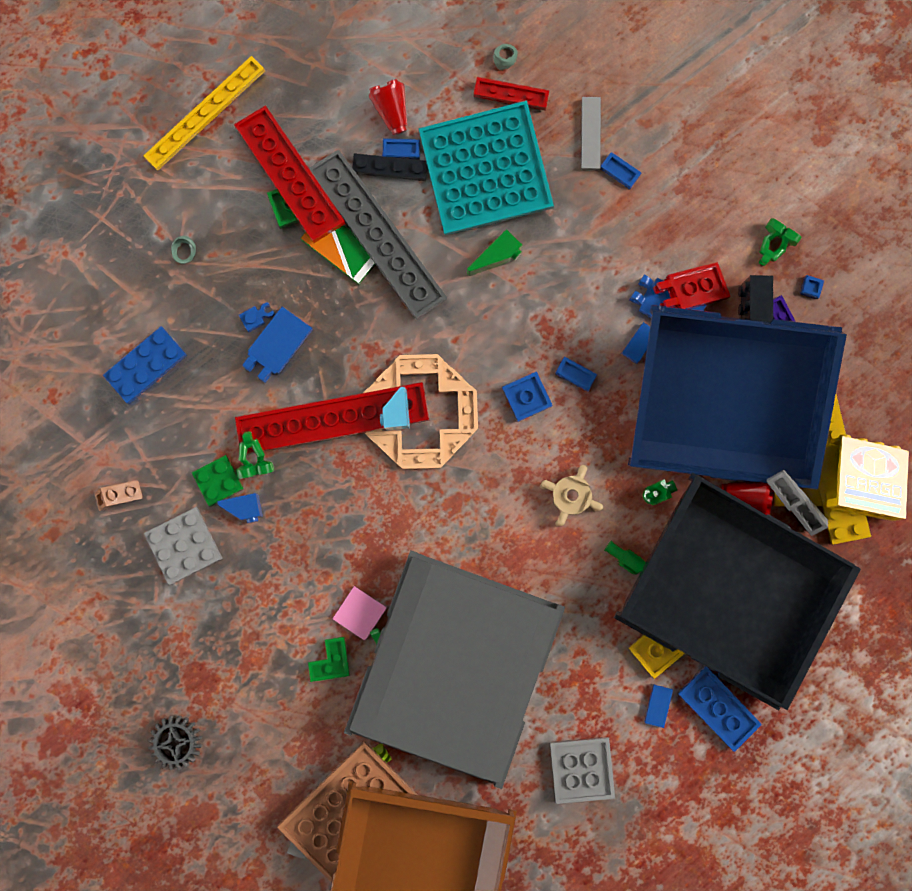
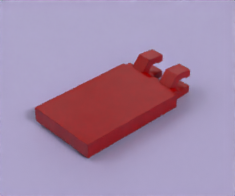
(694, 287)

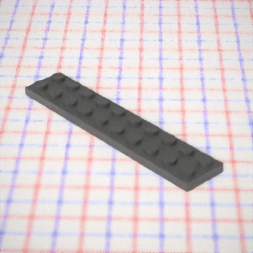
(378, 235)

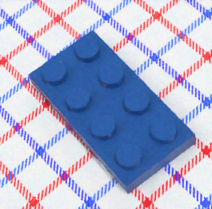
(144, 365)
(719, 708)

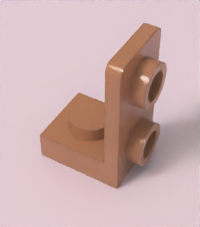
(117, 494)

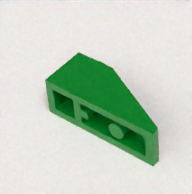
(498, 253)

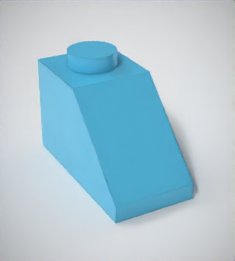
(396, 411)

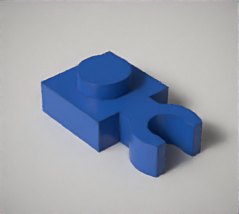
(254, 318)

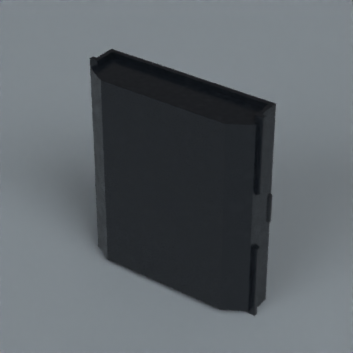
(739, 593)

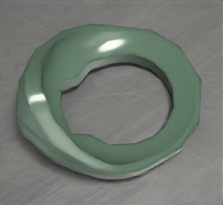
(502, 63)
(177, 243)

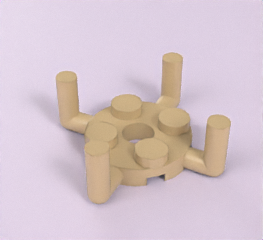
(567, 506)

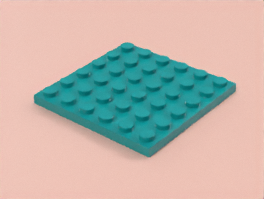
(486, 168)

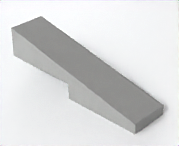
(798, 502)

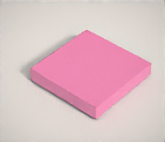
(359, 613)

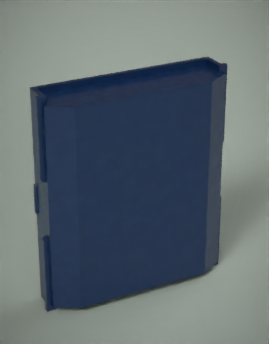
(736, 396)

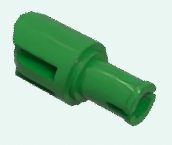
(626, 558)

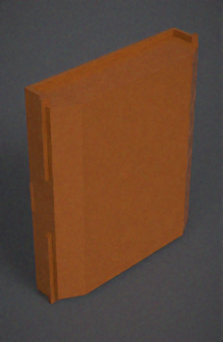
(420, 843)

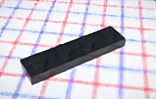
(390, 167)

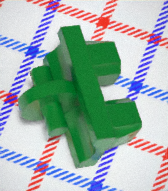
(659, 492)

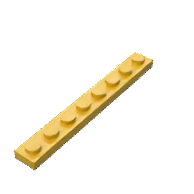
(204, 113)

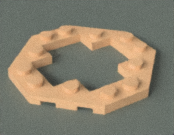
(450, 439)

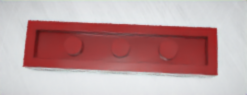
(510, 93)

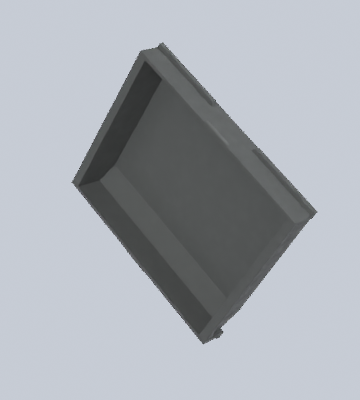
(455, 668)

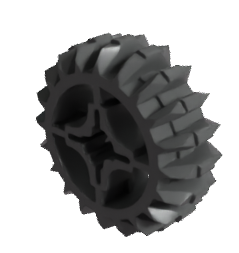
(158, 746)

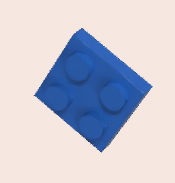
(527, 396)

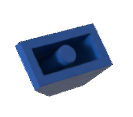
(243, 507)

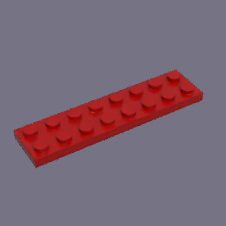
(289, 174)

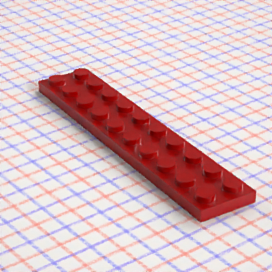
(327, 418)

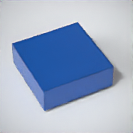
(812, 287)

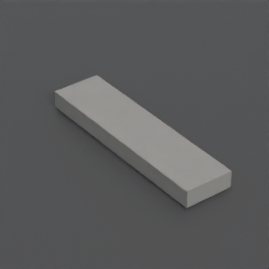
(590, 133)

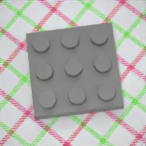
(183, 546)
(582, 770)

